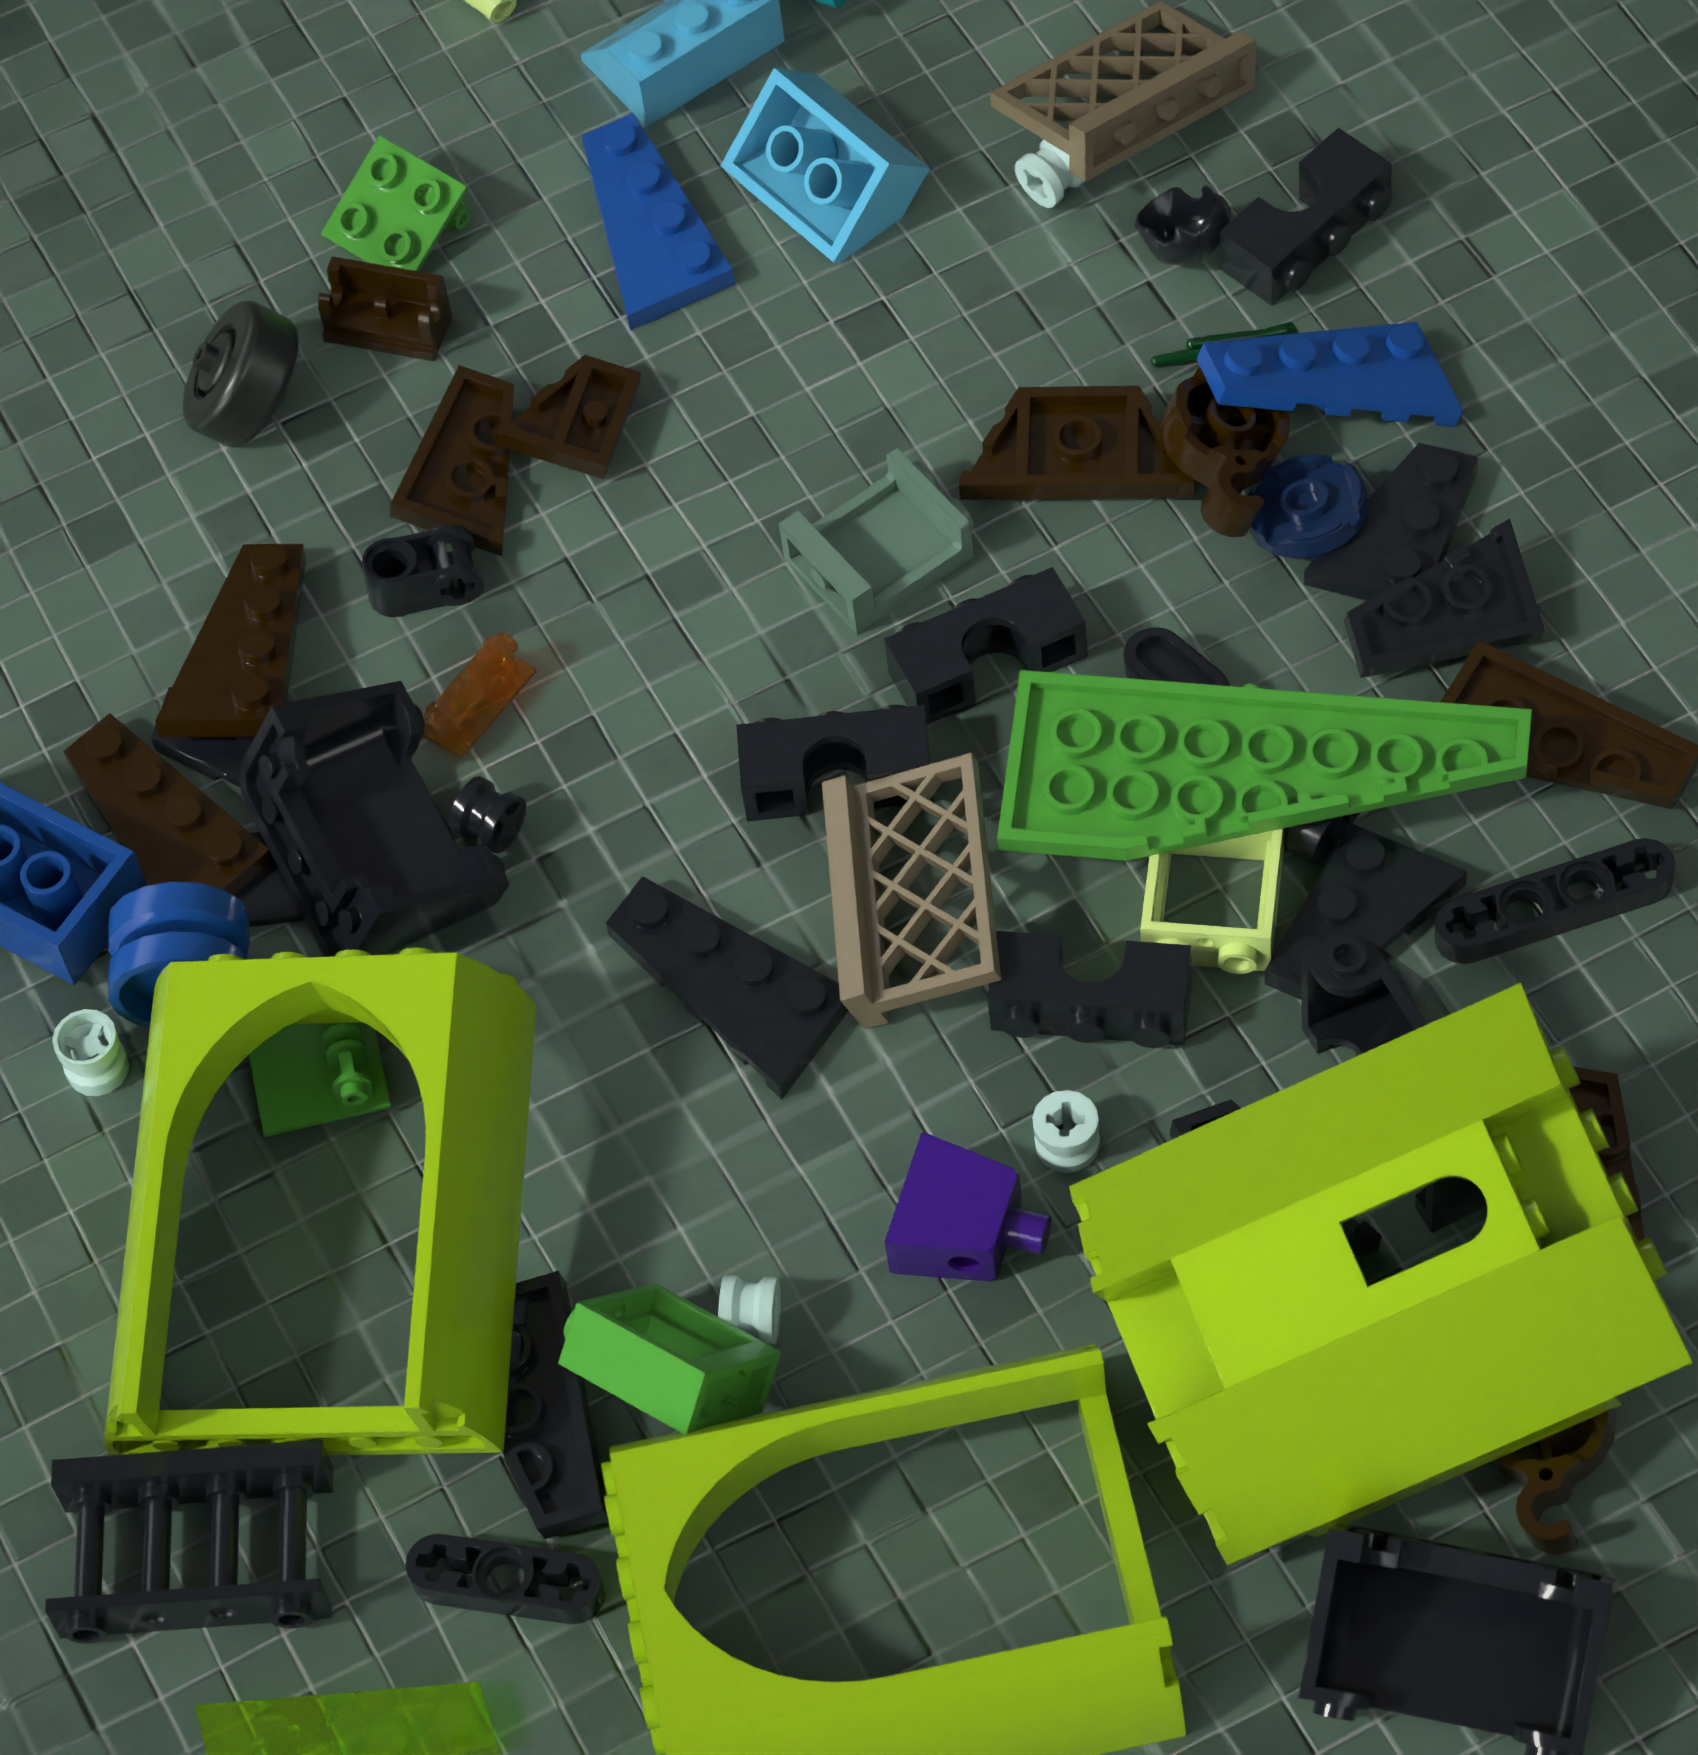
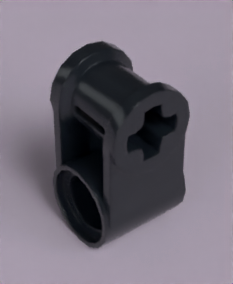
(421, 571)

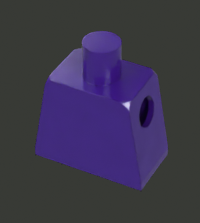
(959, 1215)

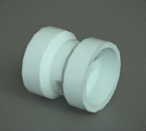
(90, 1052)

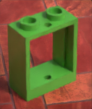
(669, 1357)

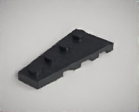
(747, 991)
(549, 1417)

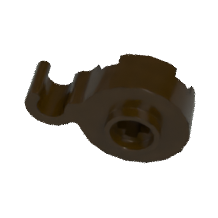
(1223, 450)
(1550, 1473)

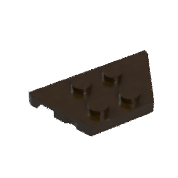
(1075, 447)

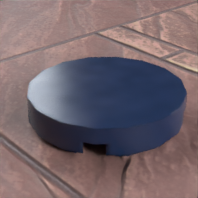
(1309, 506)

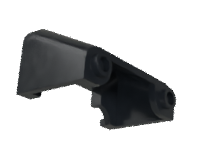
(358, 825)
(1362, 1000)
(1456, 1638)

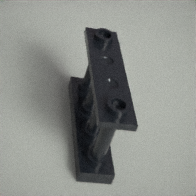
(158, 1485)

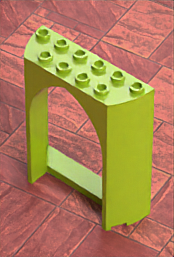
(473, 1060)
(1040, 1699)

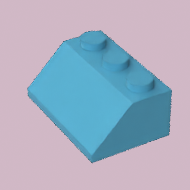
(683, 51)
(822, 164)

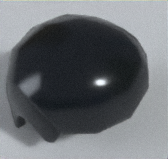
(1183, 227)

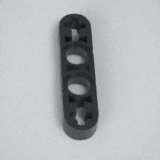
(1559, 909)

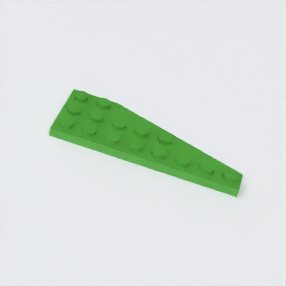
(1186, 765)

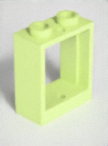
(1216, 946)

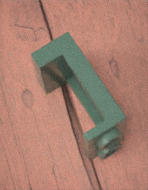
(880, 544)

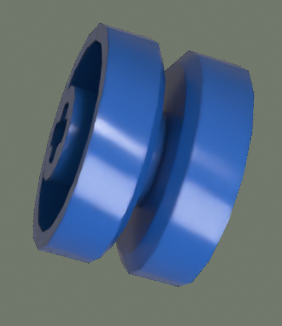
(163, 927)

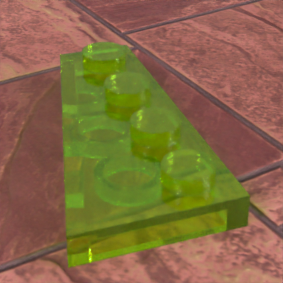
(373, 1722)

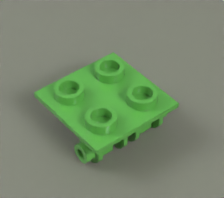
(396, 208)
(318, 1075)

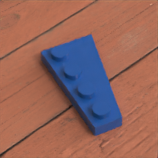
(652, 230)
(1334, 370)

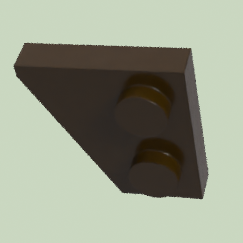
(576, 418)

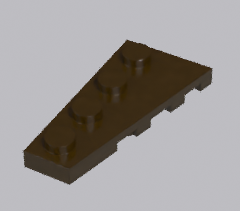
(242, 650)
(1578, 735)
(161, 814)

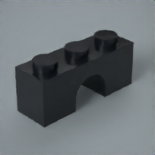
(1279, 249)
(1026, 620)
(787, 755)
(1139, 1003)

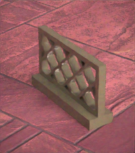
(1141, 108)
(861, 906)

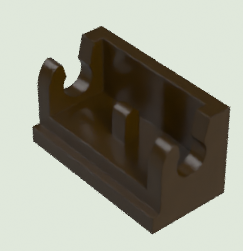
(384, 309)

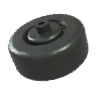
(240, 374)

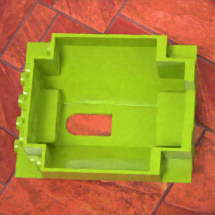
(1327, 1399)

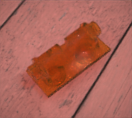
(477, 696)

